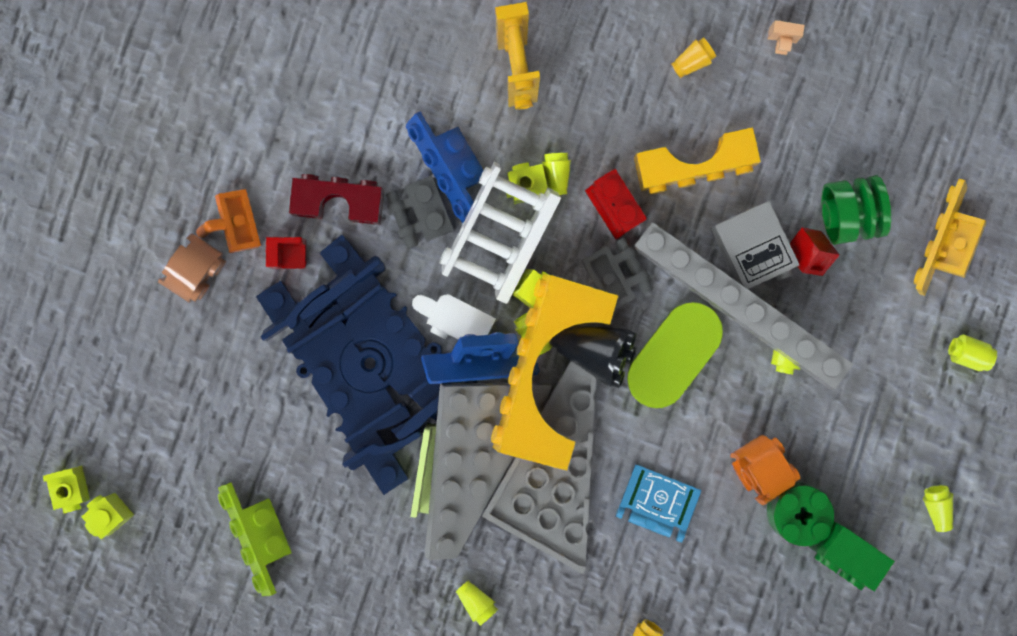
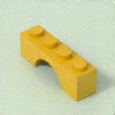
(659, 168)

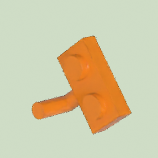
(235, 220)

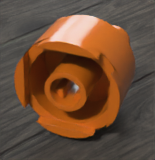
(764, 468)

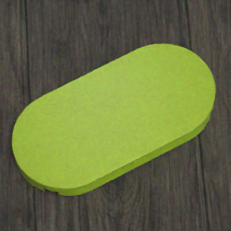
(674, 355)

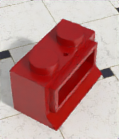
(615, 204)

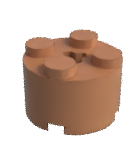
(191, 269)

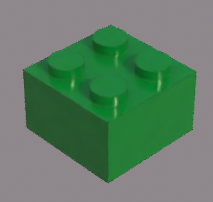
(857, 559)

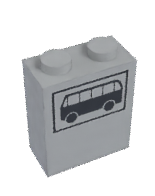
(755, 247)

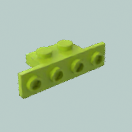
(259, 536)

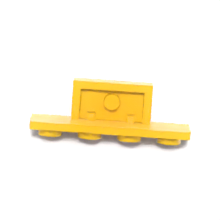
(954, 242)

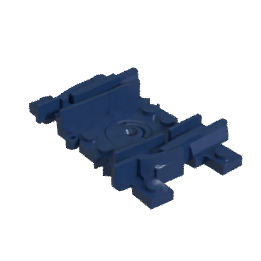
(338, 355)

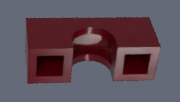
(311, 195)

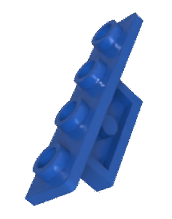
(449, 161)
(475, 359)

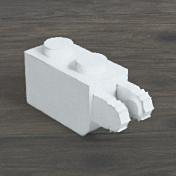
(453, 316)

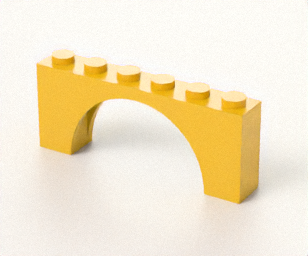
(521, 426)

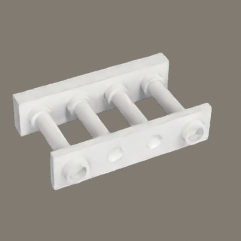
(529, 230)

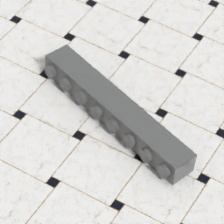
(743, 307)

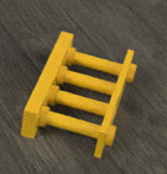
(512, 36)

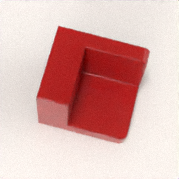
(813, 251)
(285, 252)

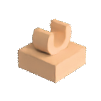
(785, 34)

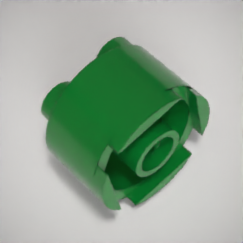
(813, 525)

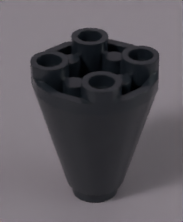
(598, 350)

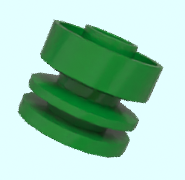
(856, 210)

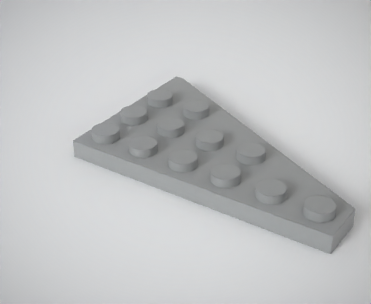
(464, 462)
(549, 503)

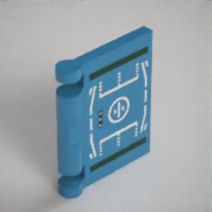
(658, 502)

